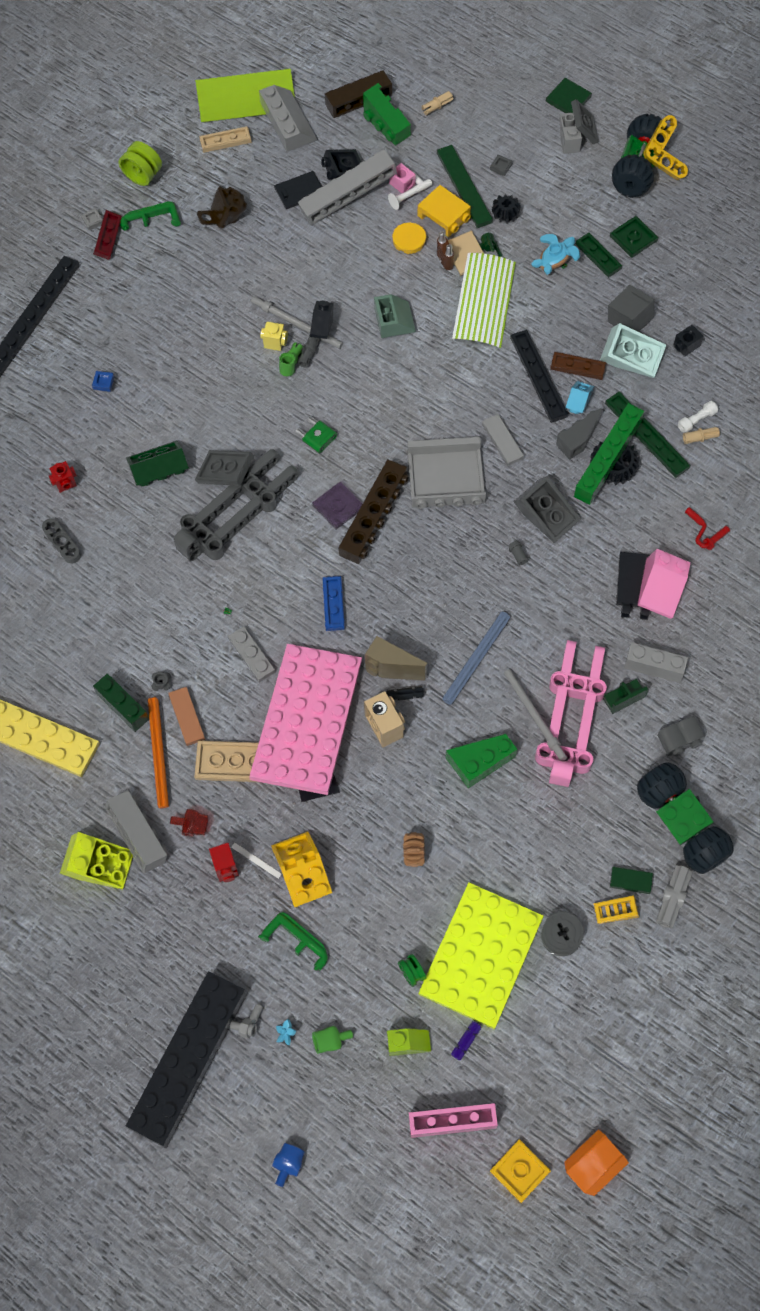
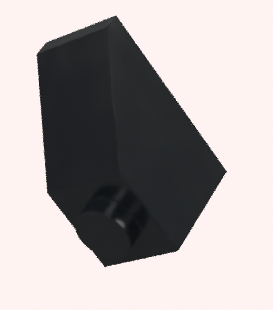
(322, 319)

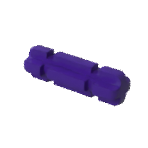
(466, 1040)

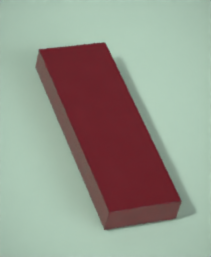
(107, 235)

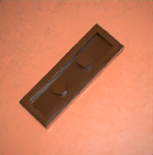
(578, 365)

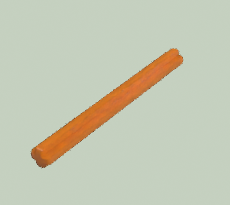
(158, 753)

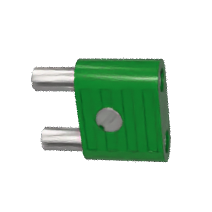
(319, 436)

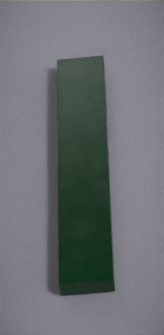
(464, 185)
(651, 439)

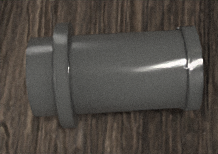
(519, 554)

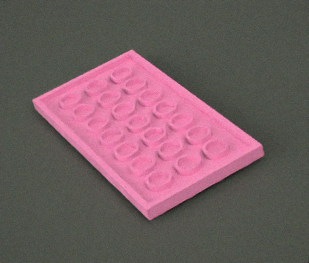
(306, 719)

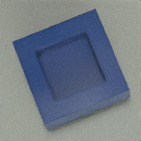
(103, 381)

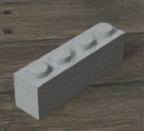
(136, 831)

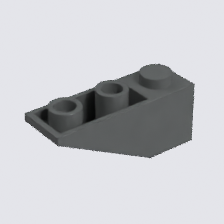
(575, 438)

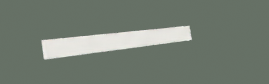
(256, 860)

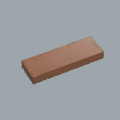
(186, 716)

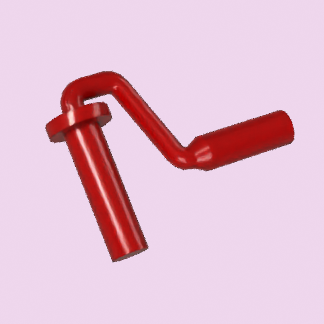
(708, 543)

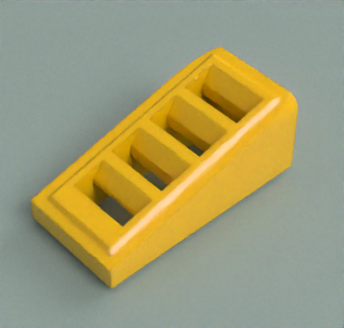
(615, 902)

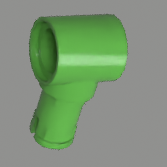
(288, 360)

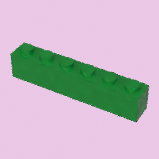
(608, 454)

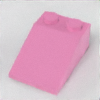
(663, 583)

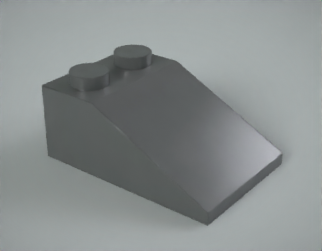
(547, 509)

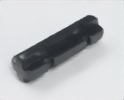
(406, 693)

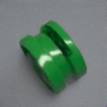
(412, 970)

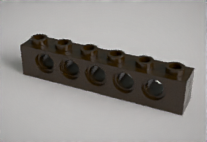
(390, 473)

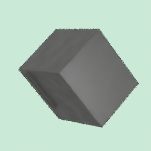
(631, 309)

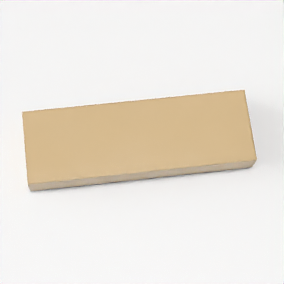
(225, 139)

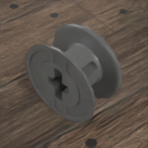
(557, 944)

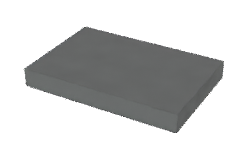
(224, 468)

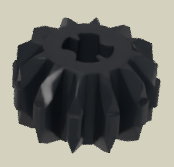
(506, 208)

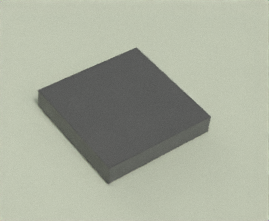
(584, 121)

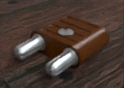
(445, 252)

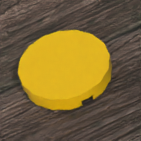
(409, 237)

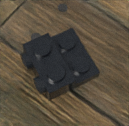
(339, 162)

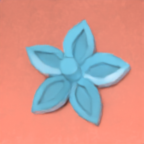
(286, 1031)

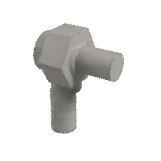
(247, 1027)

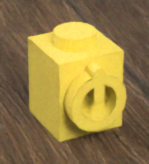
(274, 336)

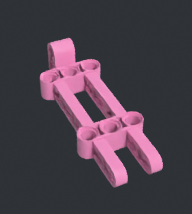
(562, 770)

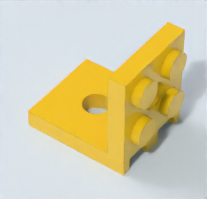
(301, 860)

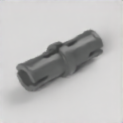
(308, 351)

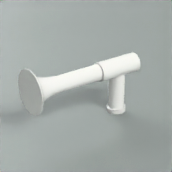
(395, 200)

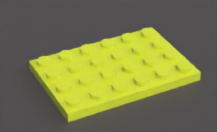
(481, 955)

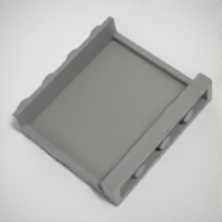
(445, 472)

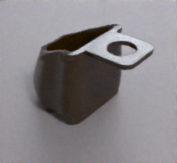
(225, 208)

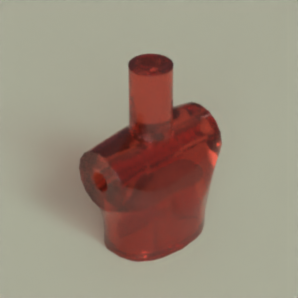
(192, 823)

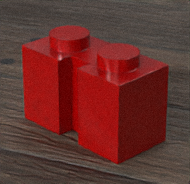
(224, 862)

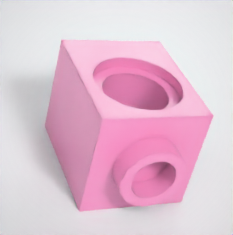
(403, 179)

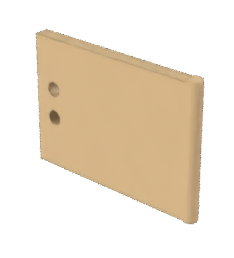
(462, 246)

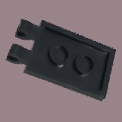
(629, 582)

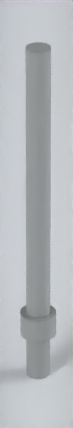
(269, 308)
(552, 742)

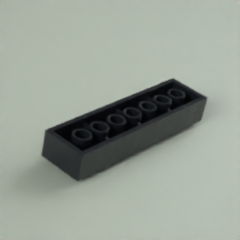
(186, 1060)

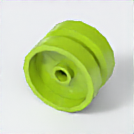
(140, 163)

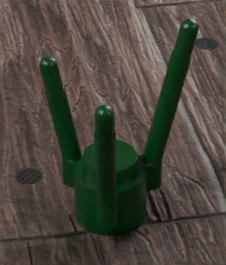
(488, 243)

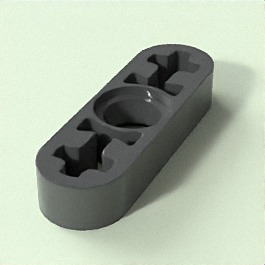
(61, 548)

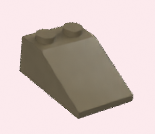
(393, 663)

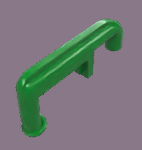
(151, 211)
(300, 934)

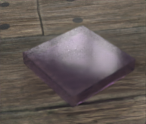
(337, 505)

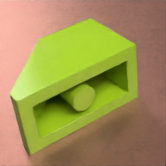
(408, 1041)

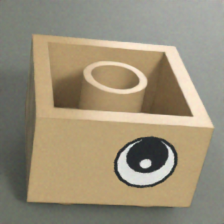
(384, 719)

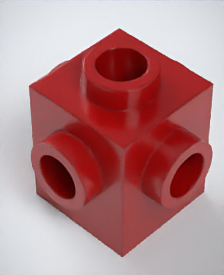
(62, 476)

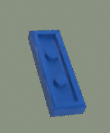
(333, 603)

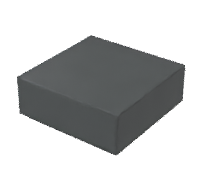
(501, 165)

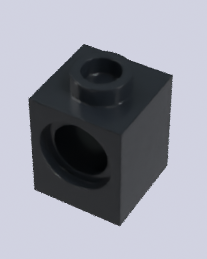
(691, 335)

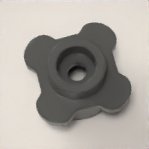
(157, 676)

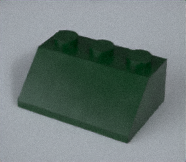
(157, 463)

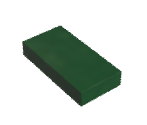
(631, 880)

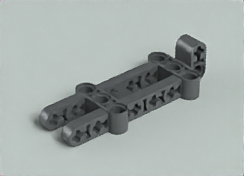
(188, 540)

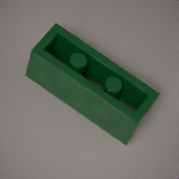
(121, 702)

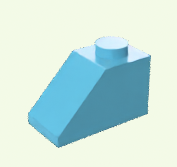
(579, 397)

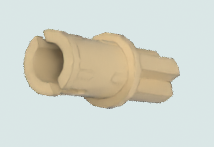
(437, 102)
(700, 435)

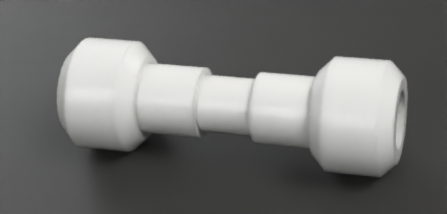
(686, 424)

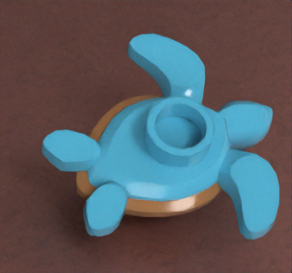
(556, 253)

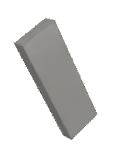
(502, 440)

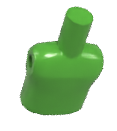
(329, 1039)

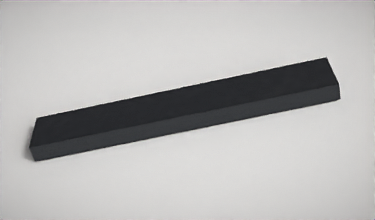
(539, 376)

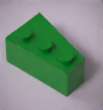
(384, 116)
(481, 758)

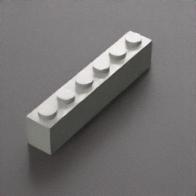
(347, 187)

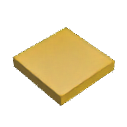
(520, 1171)

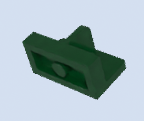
(625, 696)

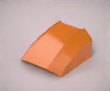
(595, 1163)

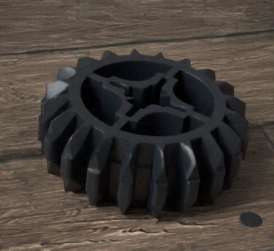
(620, 471)

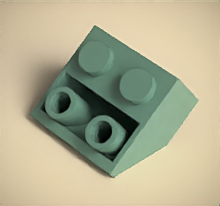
(393, 316)

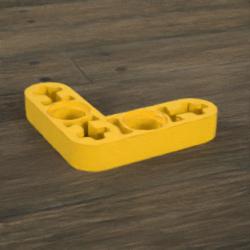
(658, 149)

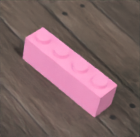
(452, 1120)

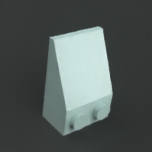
(632, 351)

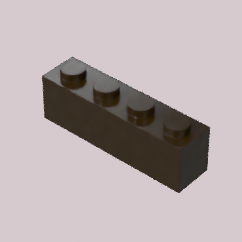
(350, 96)

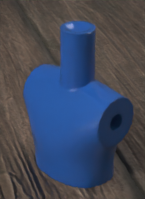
(288, 1162)

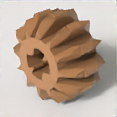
(414, 849)

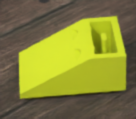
(96, 861)

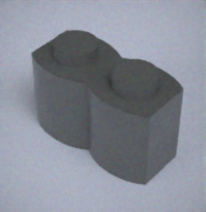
(681, 736)

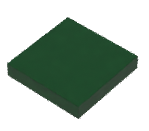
(565, 93)
(633, 236)

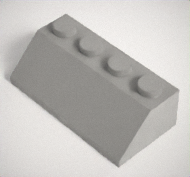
(286, 117)

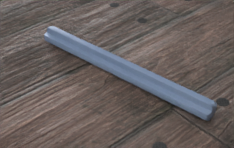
(476, 658)

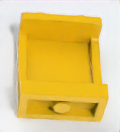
(444, 209)

